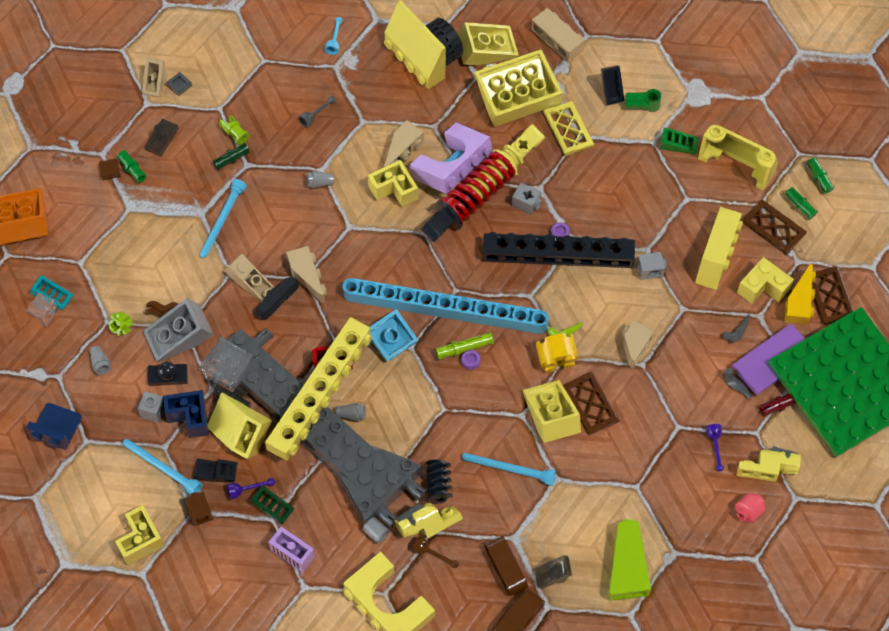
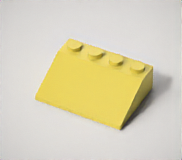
(416, 46)
(518, 88)

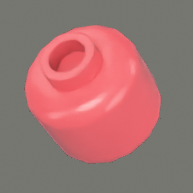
(751, 507)

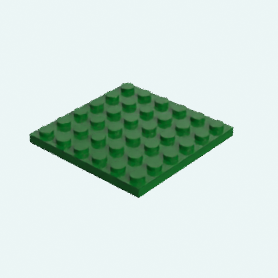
(840, 380)

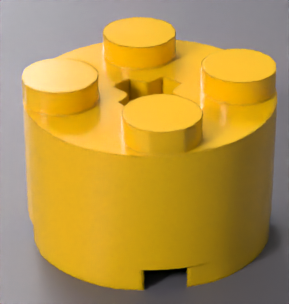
(557, 351)

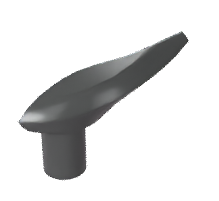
(737, 335)
(735, 383)

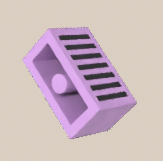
(292, 549)

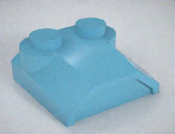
(392, 335)

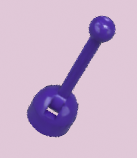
(714, 432)
(235, 489)

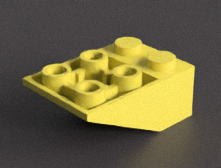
(238, 426)

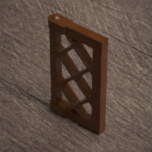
(793, 240)
(821, 306)
(583, 416)

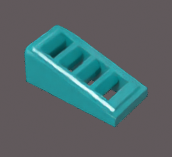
(43, 281)

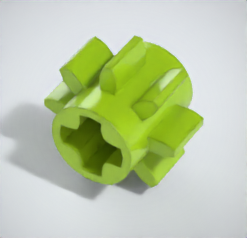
(120, 323)

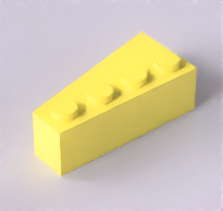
(719, 248)

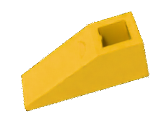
(798, 304)

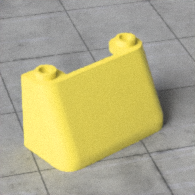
(720, 140)

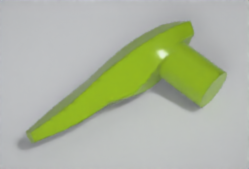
(551, 331)

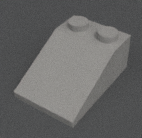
(178, 330)

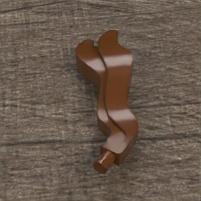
(158, 309)

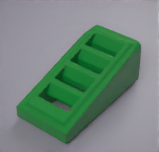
(680, 136)

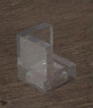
(43, 308)

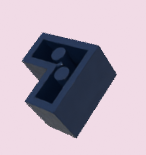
(188, 407)

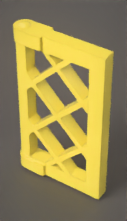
(577, 146)

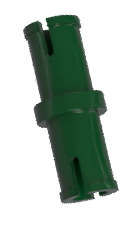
(231, 156)

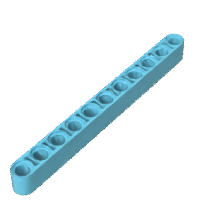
(452, 312)

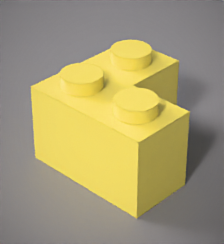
(394, 180)
(765, 278)
(142, 540)

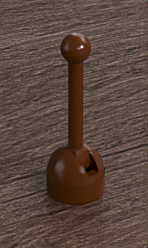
(421, 546)

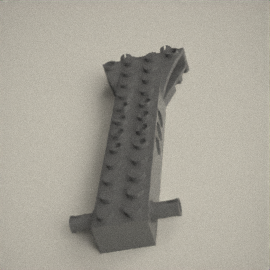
(367, 473)

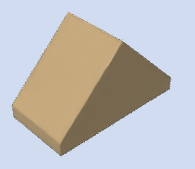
(154, 76)

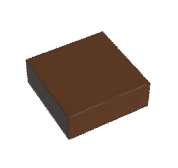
(109, 169)

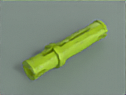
(456, 348)

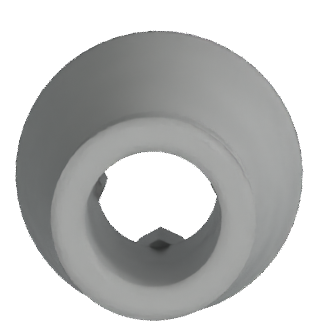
(319, 179)
(100, 362)
(352, 411)

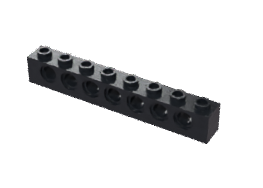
(566, 256)

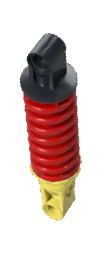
(480, 184)

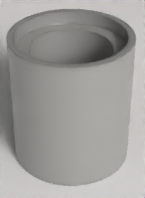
(375, 530)

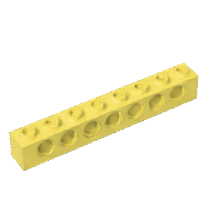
(352, 331)

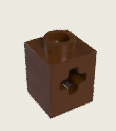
(198, 508)

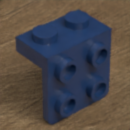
(55, 426)

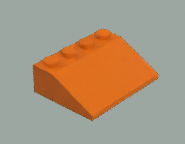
(23, 216)

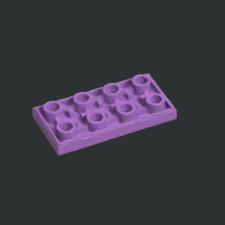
(754, 366)

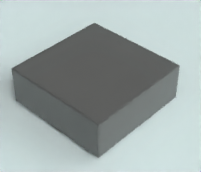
(179, 84)

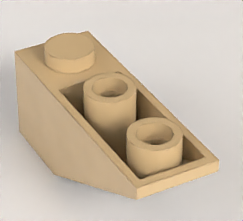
(404, 142)
(303, 269)
(248, 277)

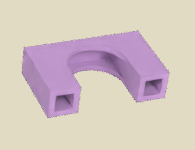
(446, 175)

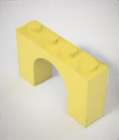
(362, 586)

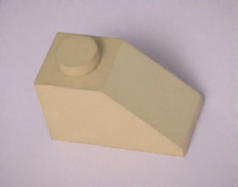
(636, 341)

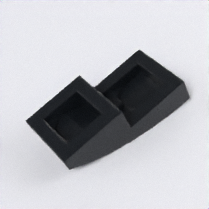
(215, 471)

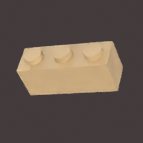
(557, 34)

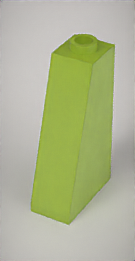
(629, 565)

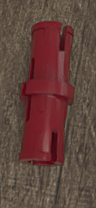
(778, 404)

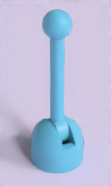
(332, 46)

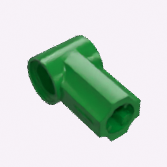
(641, 100)

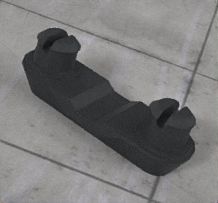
(276, 297)

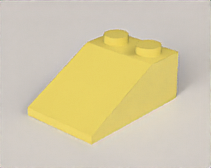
(486, 43)
(552, 411)

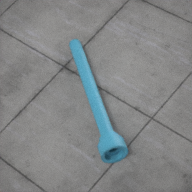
(237, 188)
(546, 476)
(190, 485)

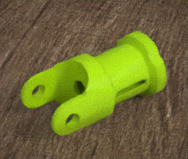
(234, 129)

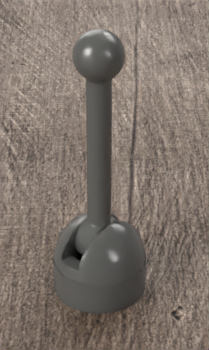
(307, 118)

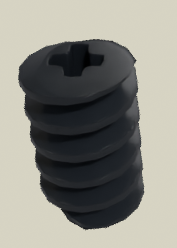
(437, 481)

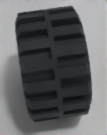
(448, 37)

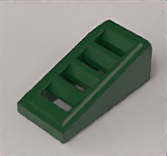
(268, 511)

